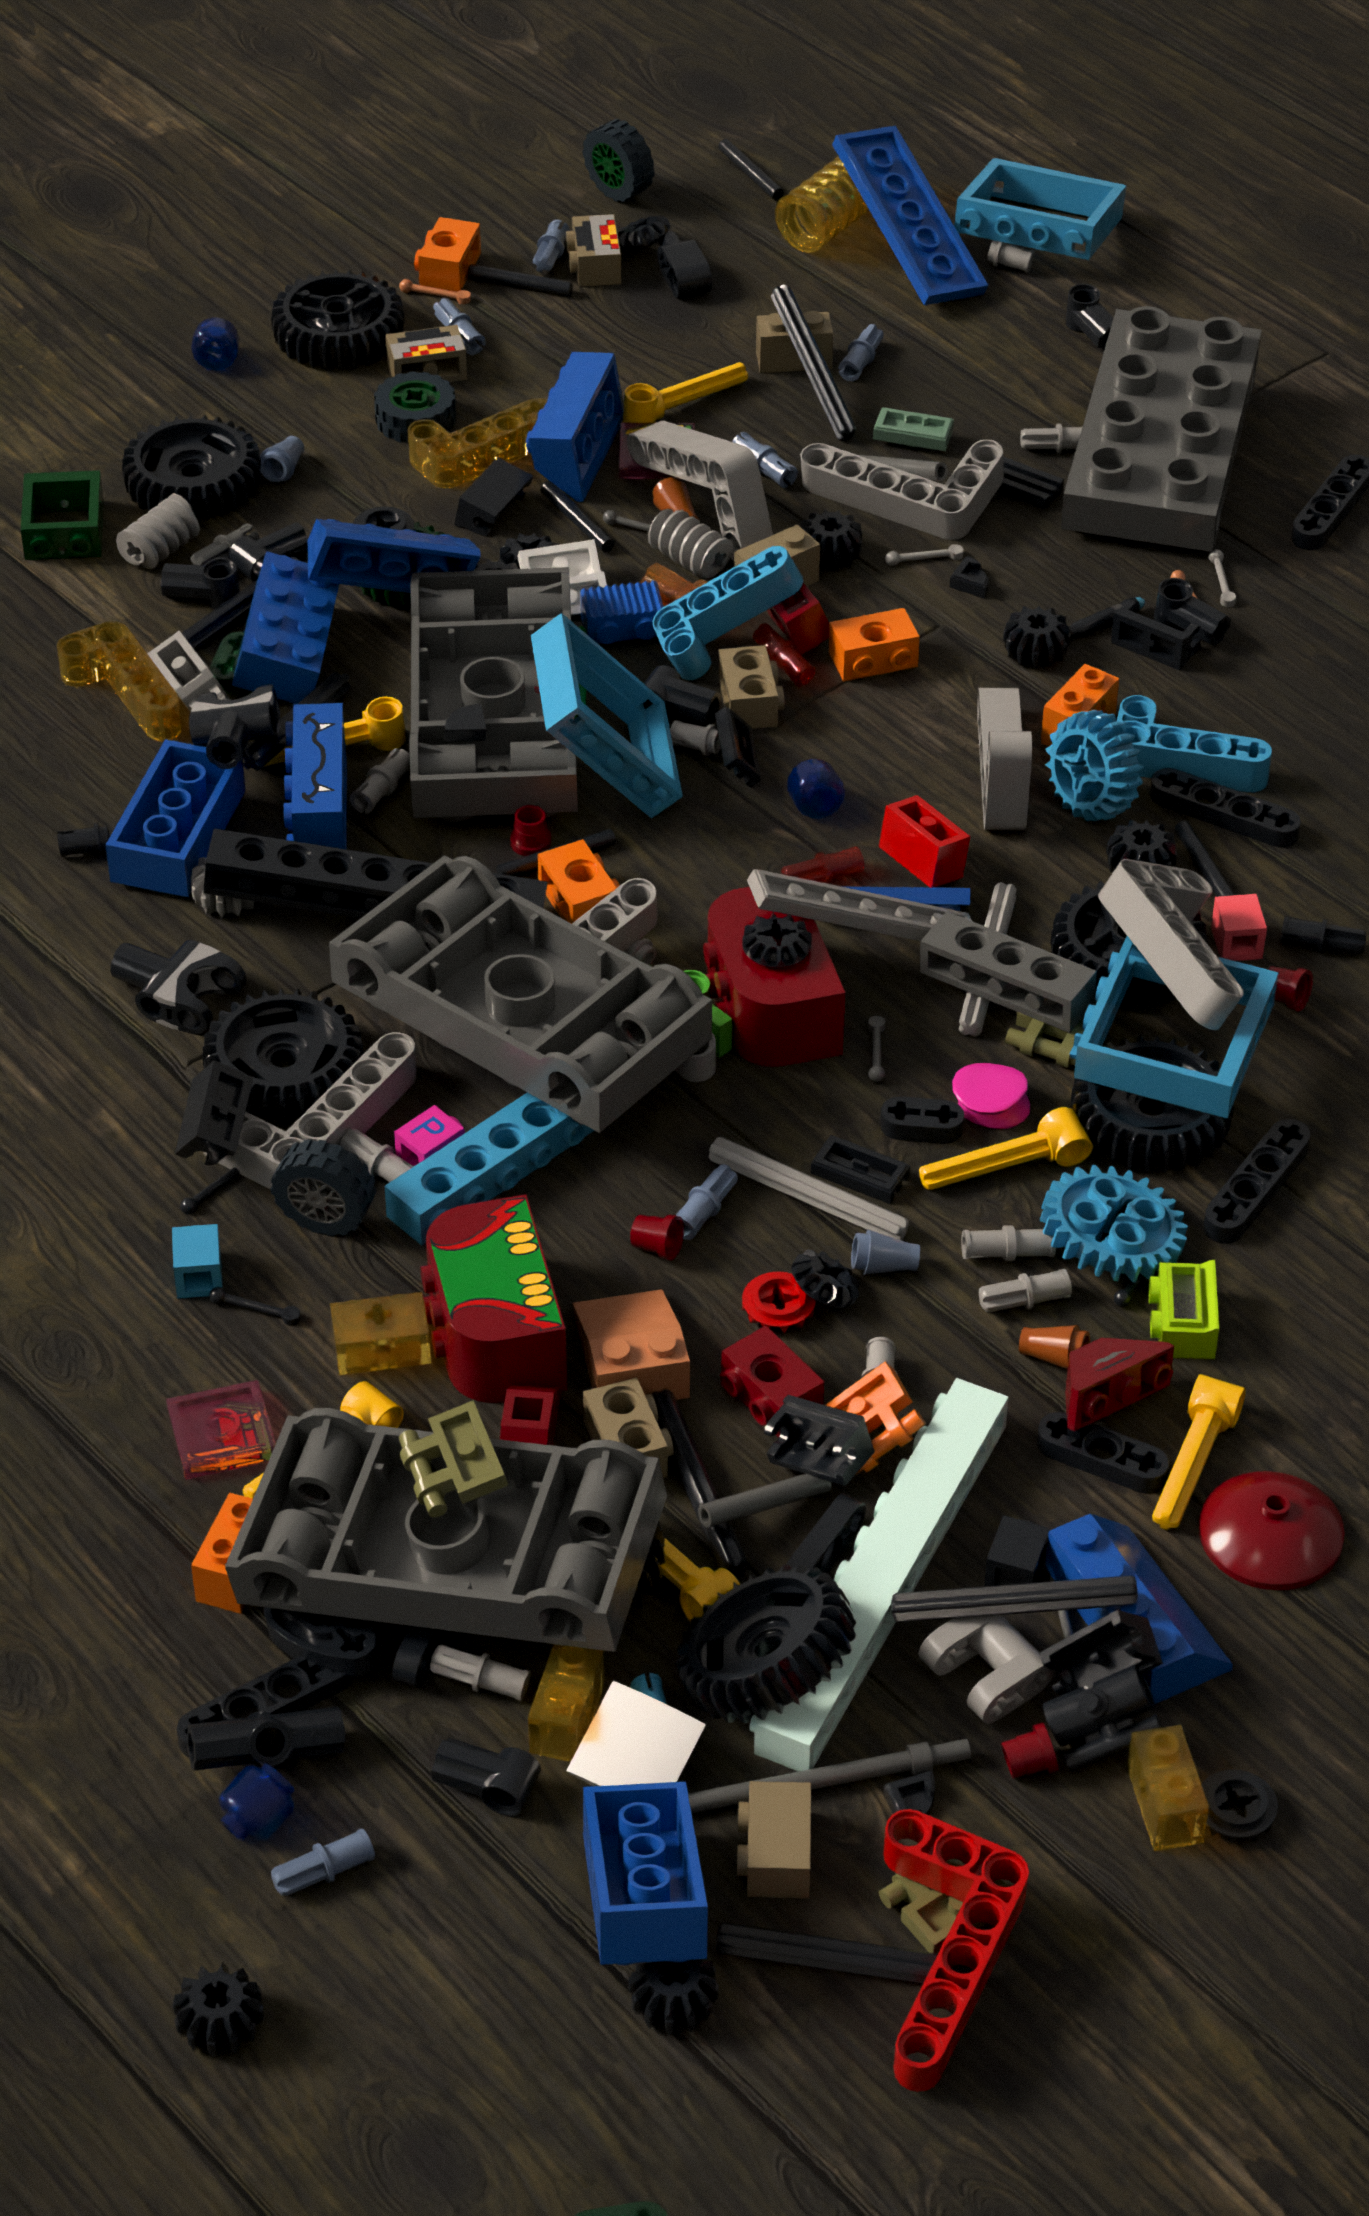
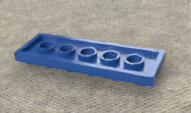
(910, 215)

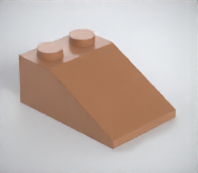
(634, 1339)

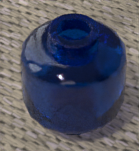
(215, 343)
(815, 788)
(256, 1802)

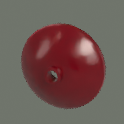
(1271, 1530)

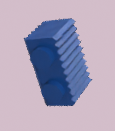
(620, 611)

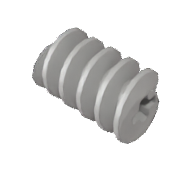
(158, 532)
(689, 543)

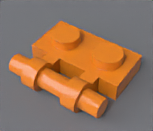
(879, 1400)

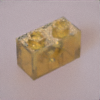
(380, 1333)
(565, 1701)
(1167, 1788)

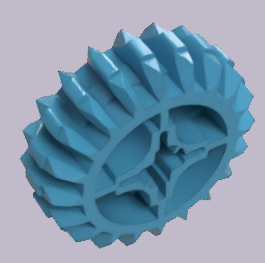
(1094, 765)

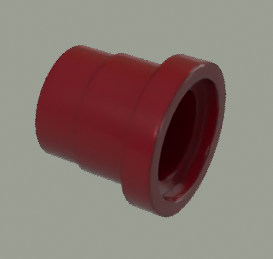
(530, 831)
(1293, 987)
(658, 1235)
(1030, 1753)

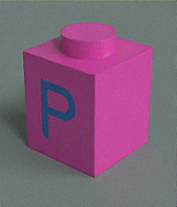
(426, 1135)

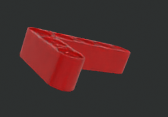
(964, 1943)

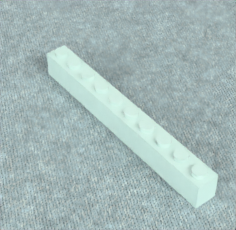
(891, 1560)

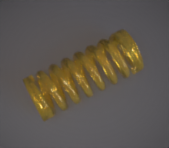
(809, 198)

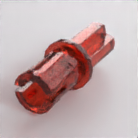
(785, 654)
(828, 866)

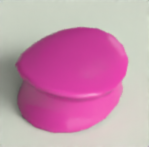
(992, 1095)

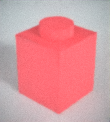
(1239, 927)

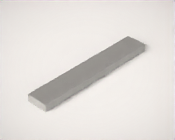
(844, 905)

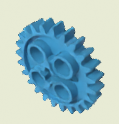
(1089, 1204)

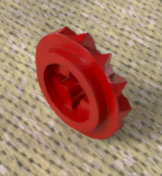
(759, 1297)

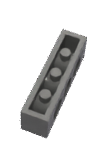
(1008, 971)

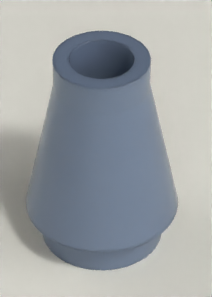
(281, 459)
(882, 1253)

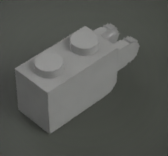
(185, 670)

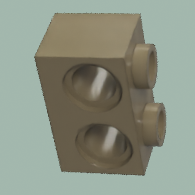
(750, 686)
(627, 1416)

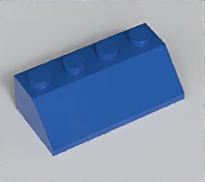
(578, 423)
(382, 556)
(1109, 1549)

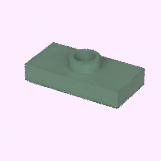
(913, 429)

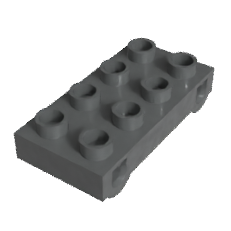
(1162, 429)
(477, 649)
(522, 991)
(527, 1562)

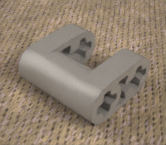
(1015, 1661)

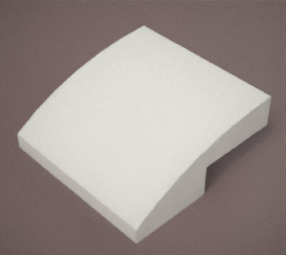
(578, 556)
(634, 1741)

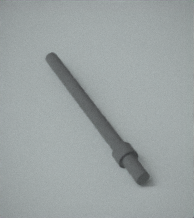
(916, 1759)

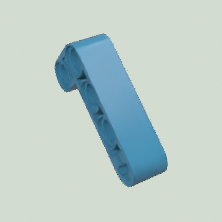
(722, 606)
(1217, 757)

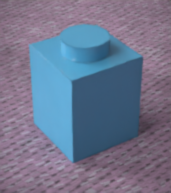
(196, 1260)

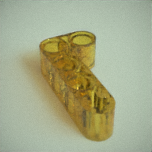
(466, 453)
(115, 654)

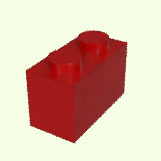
(924, 841)

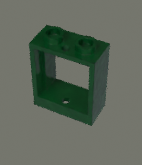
(60, 494)

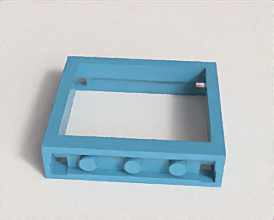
(1044, 188)
(640, 769)
(1162, 1080)

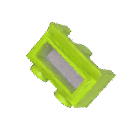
(1186, 1308)

